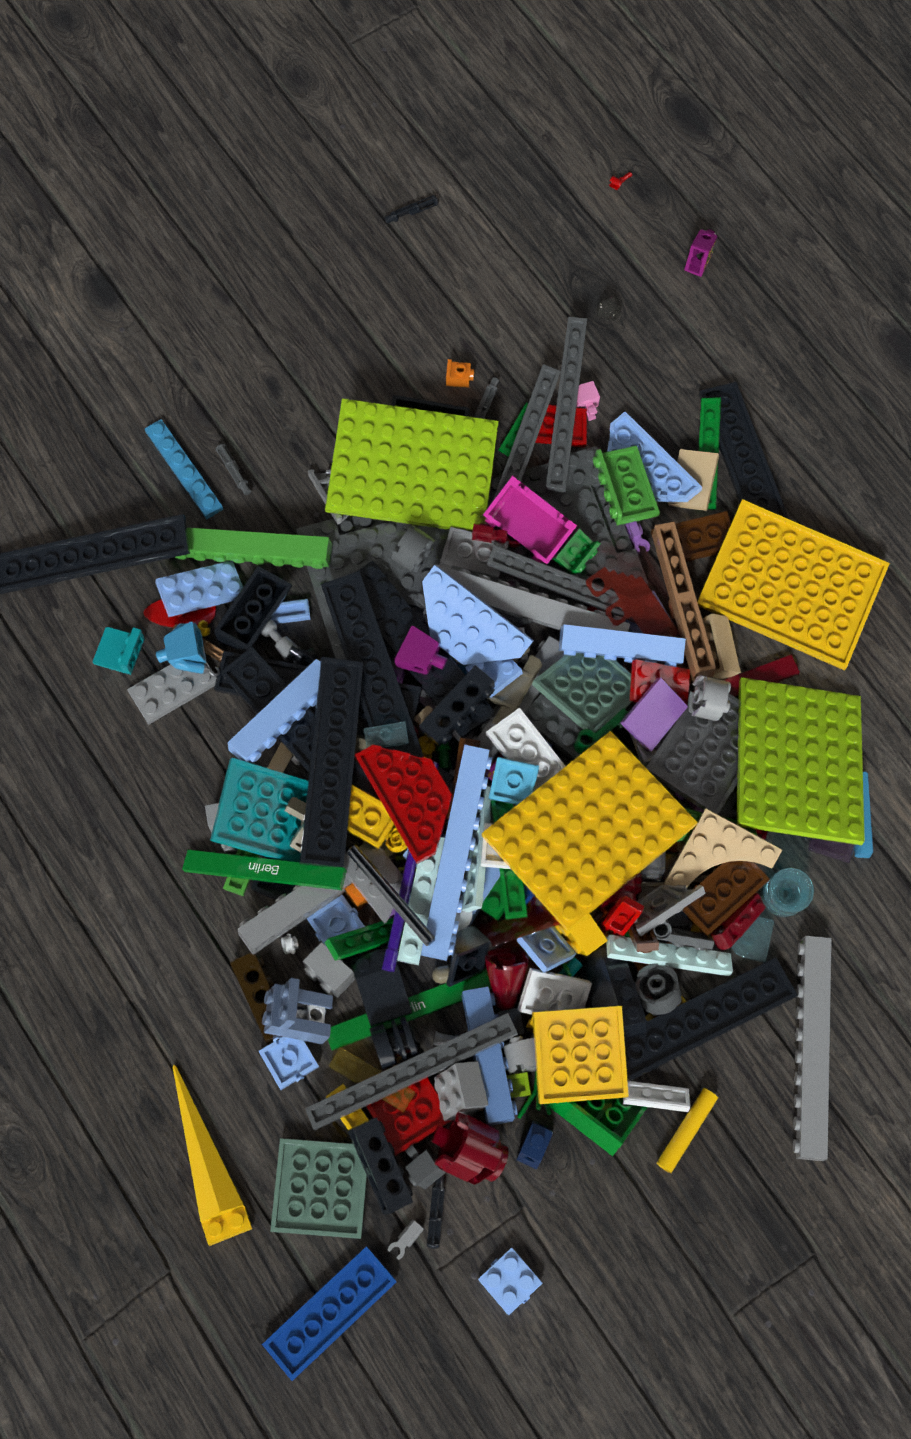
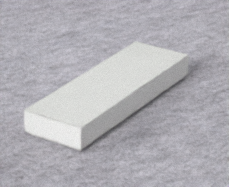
(658, 1096)

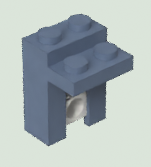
(290, 1011)

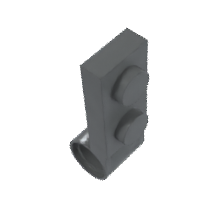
(682, 937)

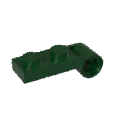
(592, 737)

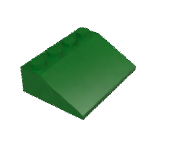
(601, 1120)

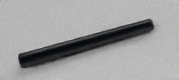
(391, 895)

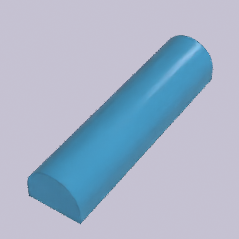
(866, 849)

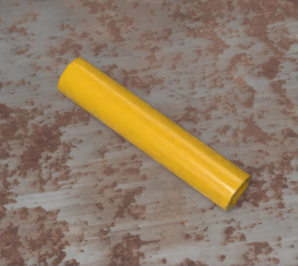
(687, 1130)

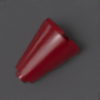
(506, 975)

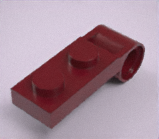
(738, 923)

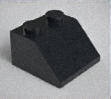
(467, 955)

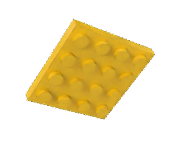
(580, 1054)

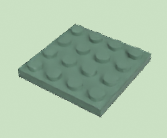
(586, 689)
(318, 1189)

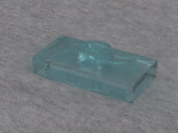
(387, 735)

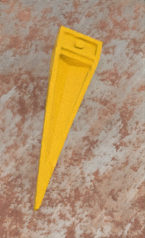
(217, 1198)

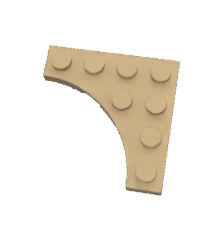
(718, 842)

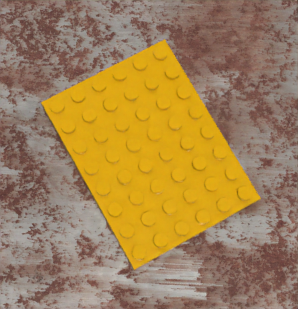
(793, 584)
(589, 830)

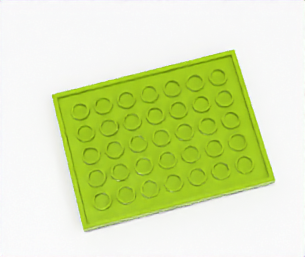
(411, 466)
(800, 761)

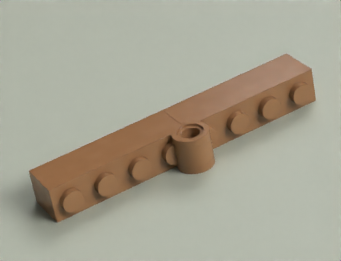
(682, 601)

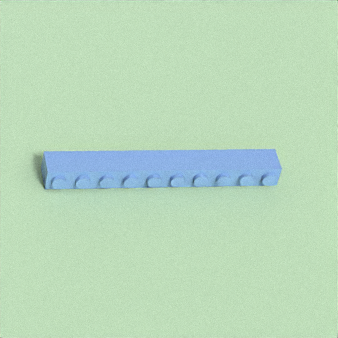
(455, 851)

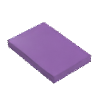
(654, 714)

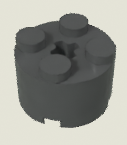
(413, 548)
(658, 989)

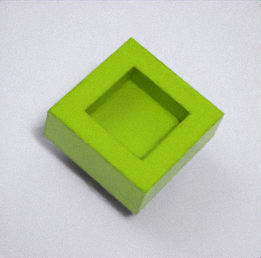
(520, 1085)

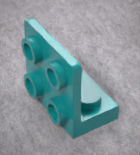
(119, 649)

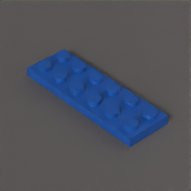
(329, 1313)

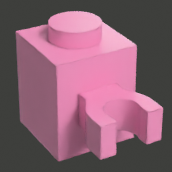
(588, 399)

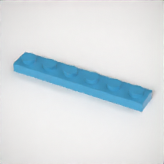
(183, 469)

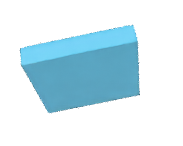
(512, 781)

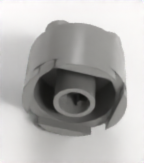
(709, 698)
(520, 1055)

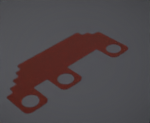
(636, 601)
(511, 929)

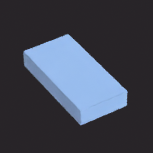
(292, 611)

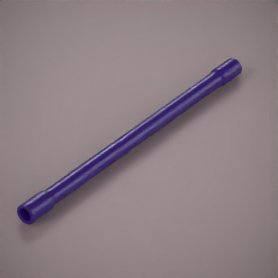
(391, 952)

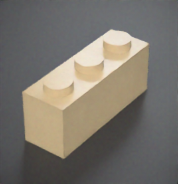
(722, 646)

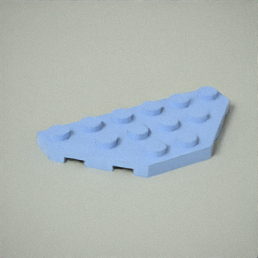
(665, 475)
(466, 624)

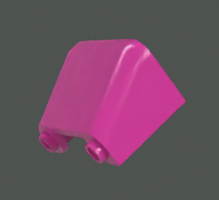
(529, 520)

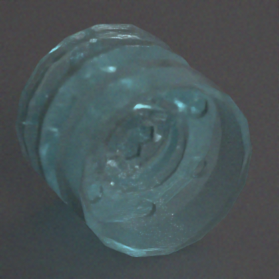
(799, 894)

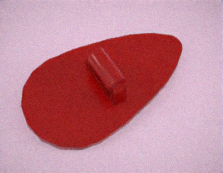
(157, 613)

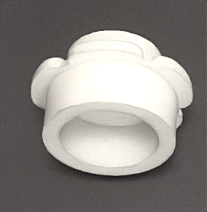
(289, 944)

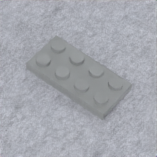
(168, 691)

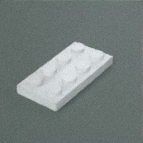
(521, 741)

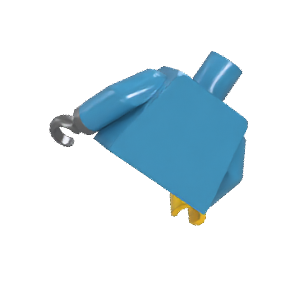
(185, 648)

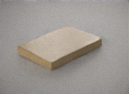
(702, 468)

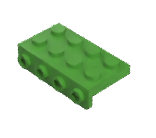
(625, 485)

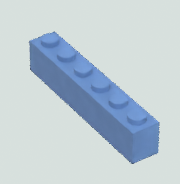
(492, 1065)

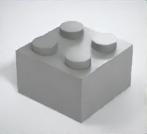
(332, 974)
(460, 1090)

